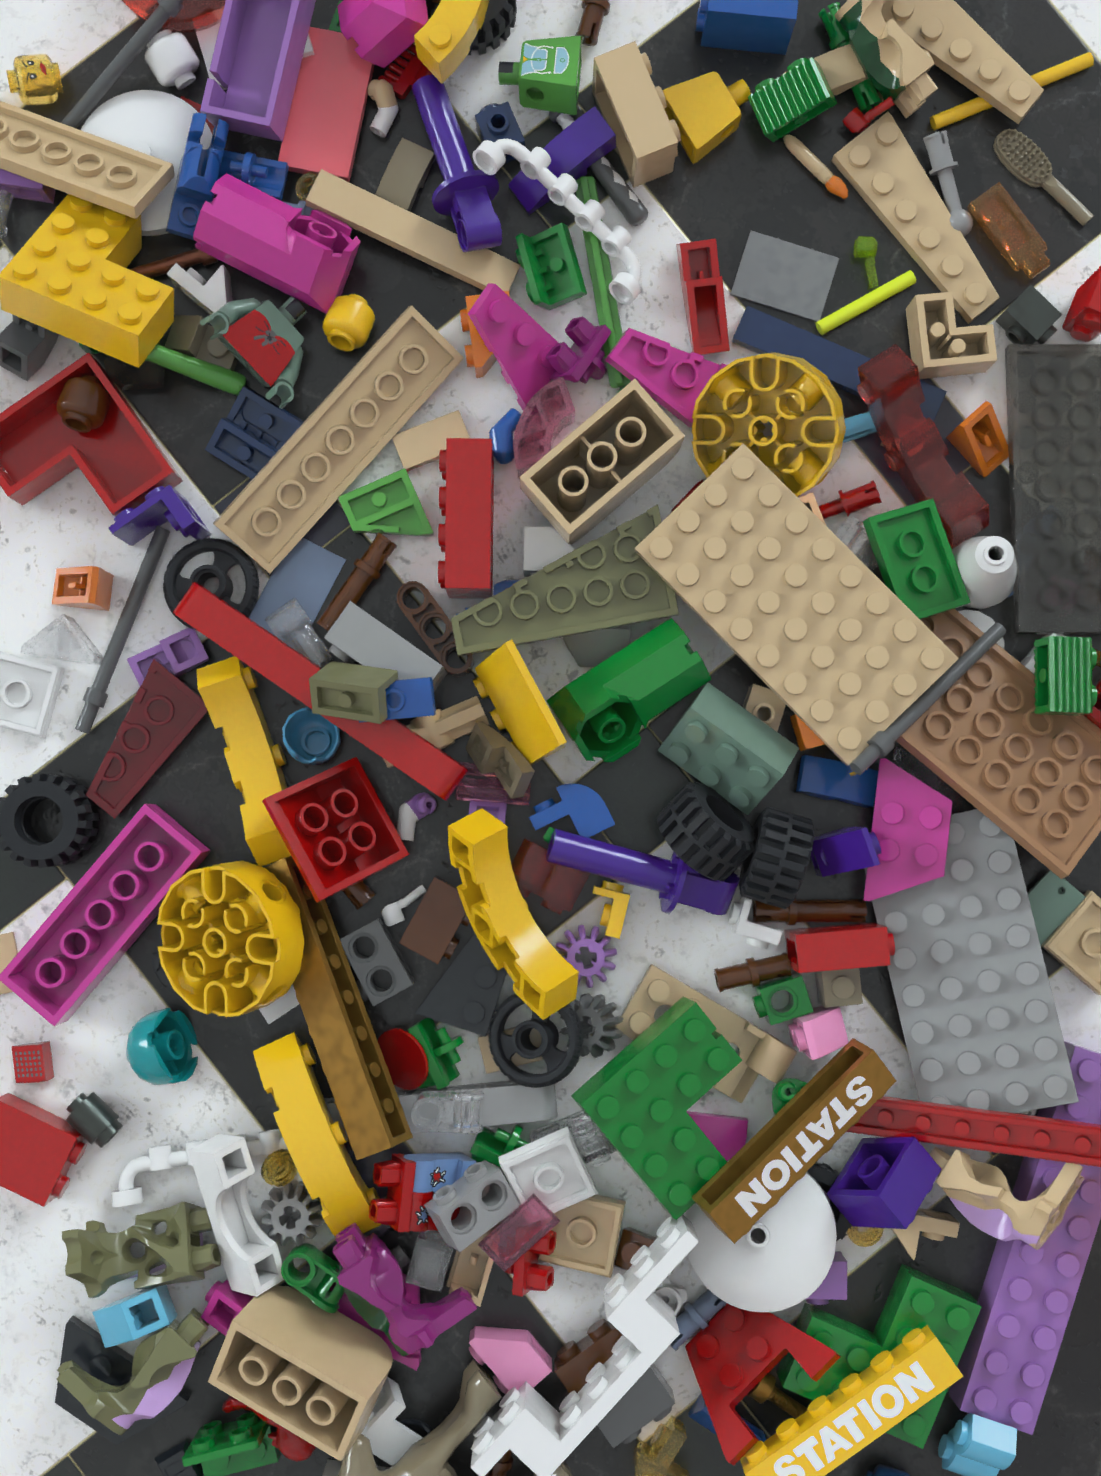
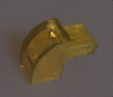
(665, 1446)

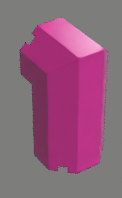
(382, 26)
(276, 243)

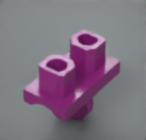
(584, 357)

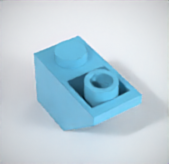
(135, 1316)

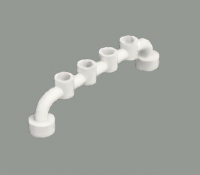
(491, 157)
(162, 1158)

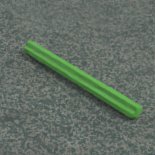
(601, 278)

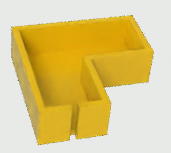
(79, 284)

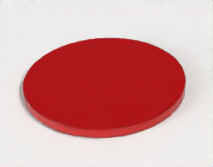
(404, 1058)

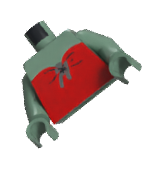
(263, 341)

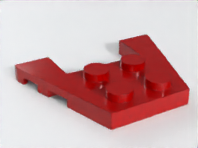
(736, 1356)

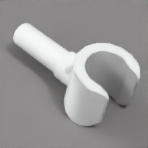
(393, 914)

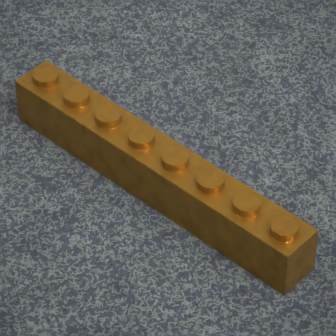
(342, 1027)

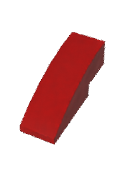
(703, 296)

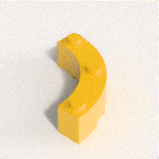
(448, 35)
(249, 751)
(502, 916)
(312, 1135)

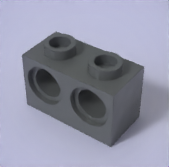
(385, 957)

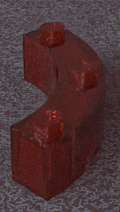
(914, 444)

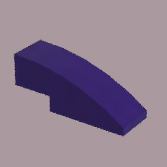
(570, 153)

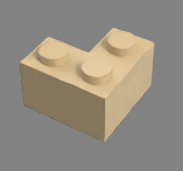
(942, 348)

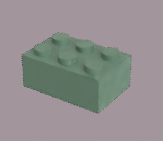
(728, 749)

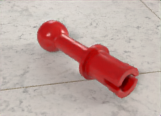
(852, 501)

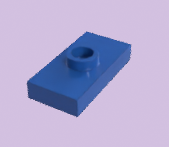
(410, 698)

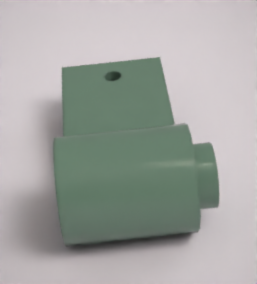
(1050, 904)

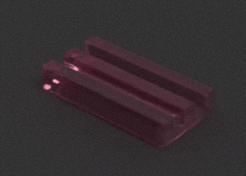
(486, 789)

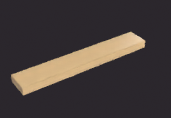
(409, 233)

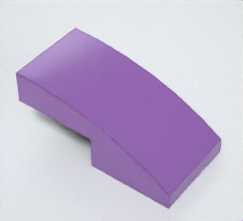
(177, 653)

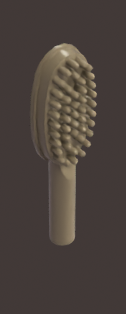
(1033, 168)

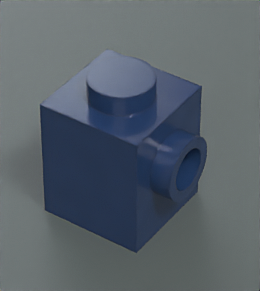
(498, 123)

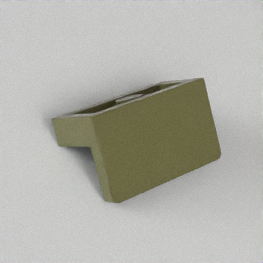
(351, 691)

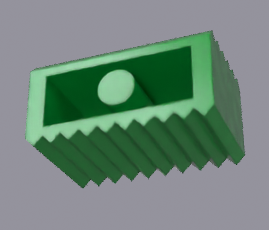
(792, 98)
(1064, 675)

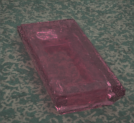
(519, 1232)

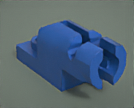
(196, 176)

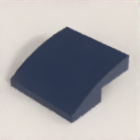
(252, 432)

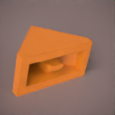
(981, 440)
(83, 587)

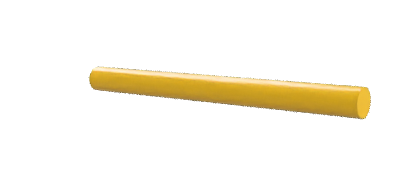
(1042, 78)

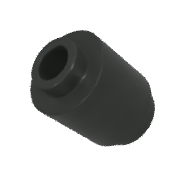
(93, 1119)

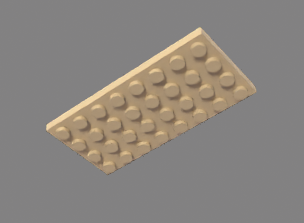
(795, 604)

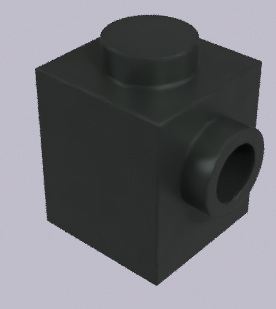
(1029, 318)

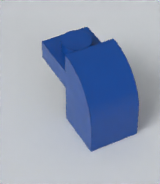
(583, 806)

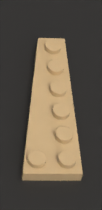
(966, 53)
(903, 197)

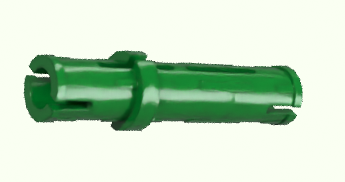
(864, 91)

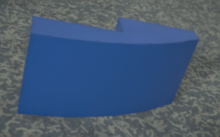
(831, 780)

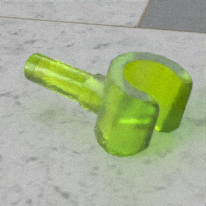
(867, 248)

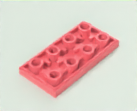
(327, 107)

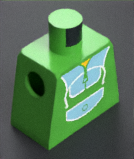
(546, 74)

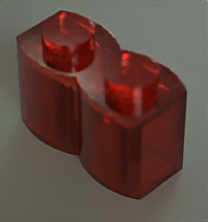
(553, 882)

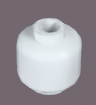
(172, 59)

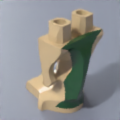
(888, 55)

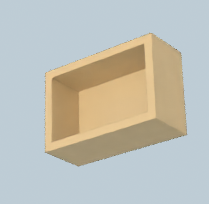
(635, 113)

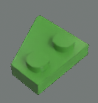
(386, 507)

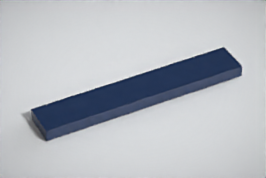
(769, 334)

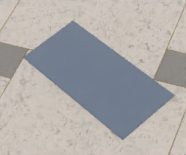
(303, 574)

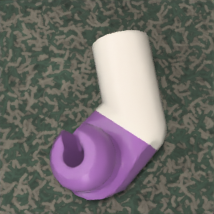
(413, 811)

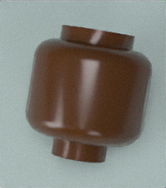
(83, 403)

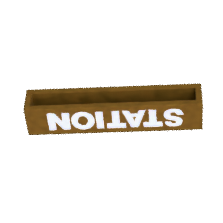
(794, 1140)

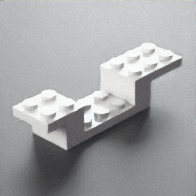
(648, 1325)

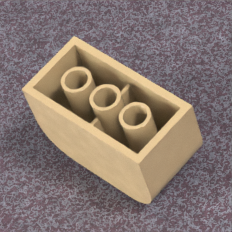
(602, 462)
(303, 1368)

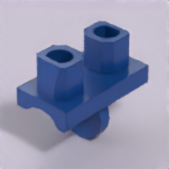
(258, 172)

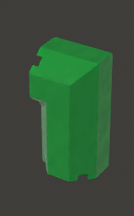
(618, 696)

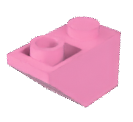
(818, 1032)
(511, 1356)

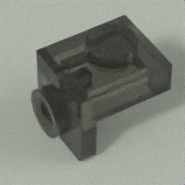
(133, 378)

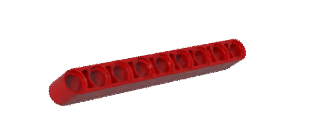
(292, 673)

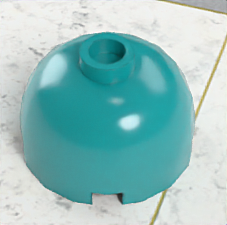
(161, 1047)

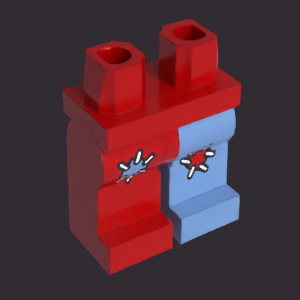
(411, 1184)

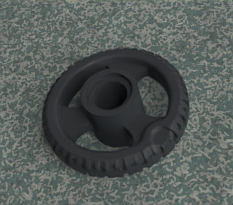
(225, 557)
(505, 1046)

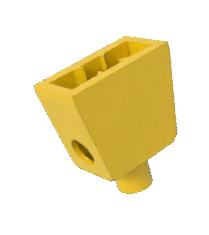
(705, 111)

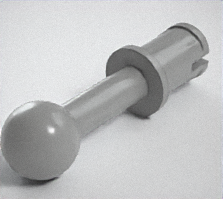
(942, 165)

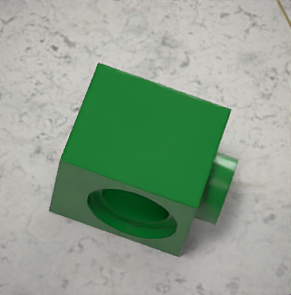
(798, 1004)

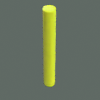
(865, 302)

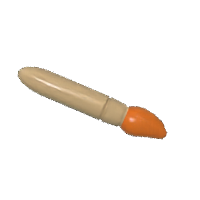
(816, 167)

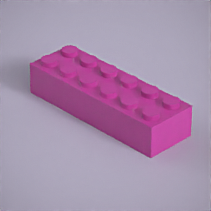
(102, 914)

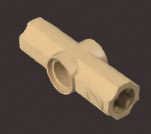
(449, 723)

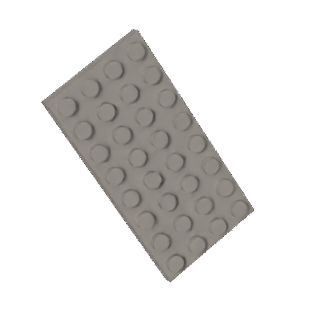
(976, 980)

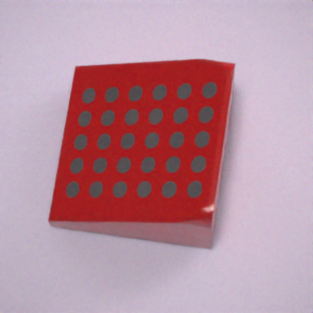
(33, 1062)

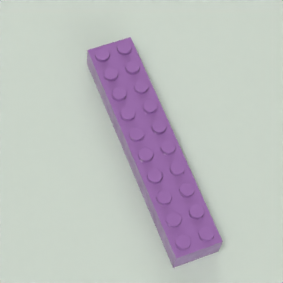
(1033, 1290)

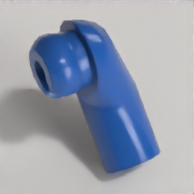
(502, 436)

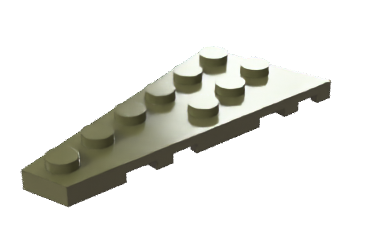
(577, 594)

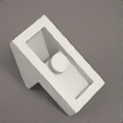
(207, 295)

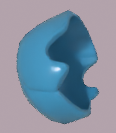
(310, 737)

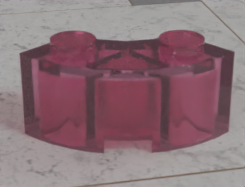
(541, 423)

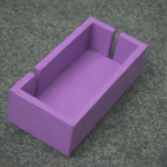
(259, 63)

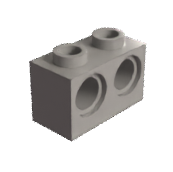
(476, 1213)

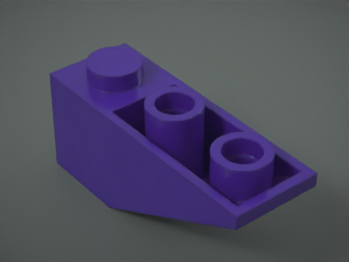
(844, 851)

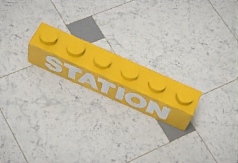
(857, 1411)

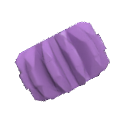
(593, 946)

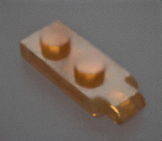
(1010, 231)

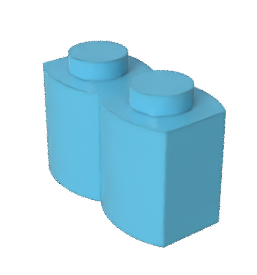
(978, 1447)

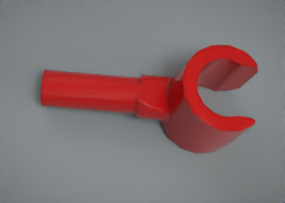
(858, 122)

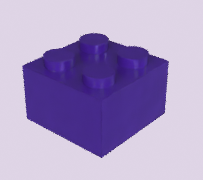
(884, 1182)

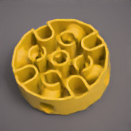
(775, 390)
(230, 938)

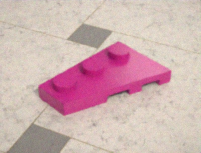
(515, 342)
(663, 371)

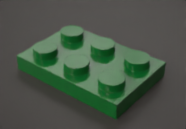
(917, 559)

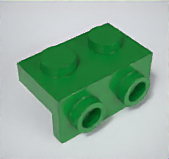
(550, 267)

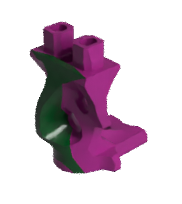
(376, 1292)

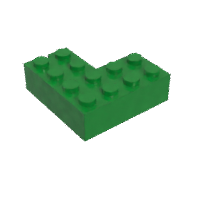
(644, 1100)
(911, 1304)

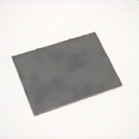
(784, 276)

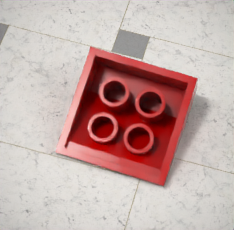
(335, 829)

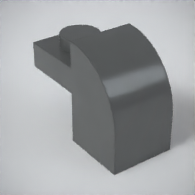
(25, 347)

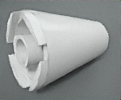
(986, 569)

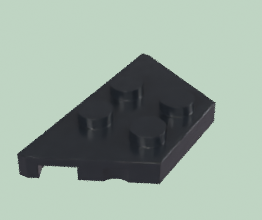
(108, 1365)

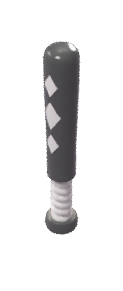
(612, 182)

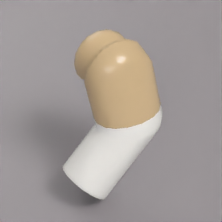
(387, 105)

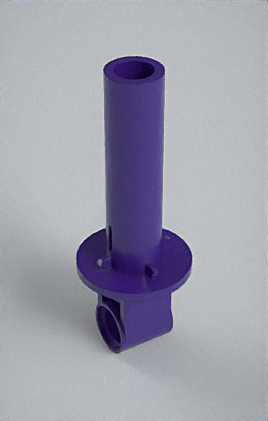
(465, 191)
(671, 877)

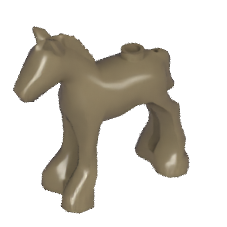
(434, 1450)

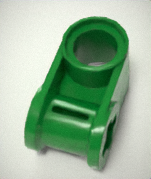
(317, 1281)

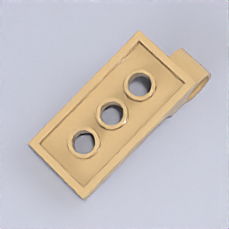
(758, 1049)

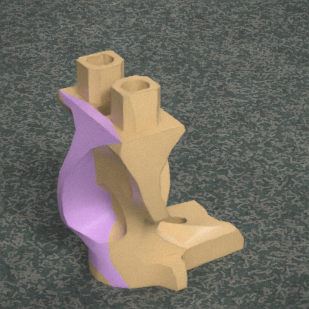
(987, 1201)

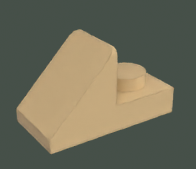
(933, 1226)

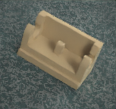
(471, 1270)

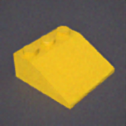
(518, 704)

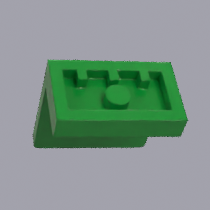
(232, 1446)

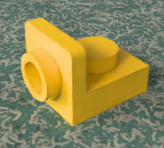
(614, 914)

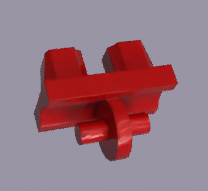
(528, 1272)

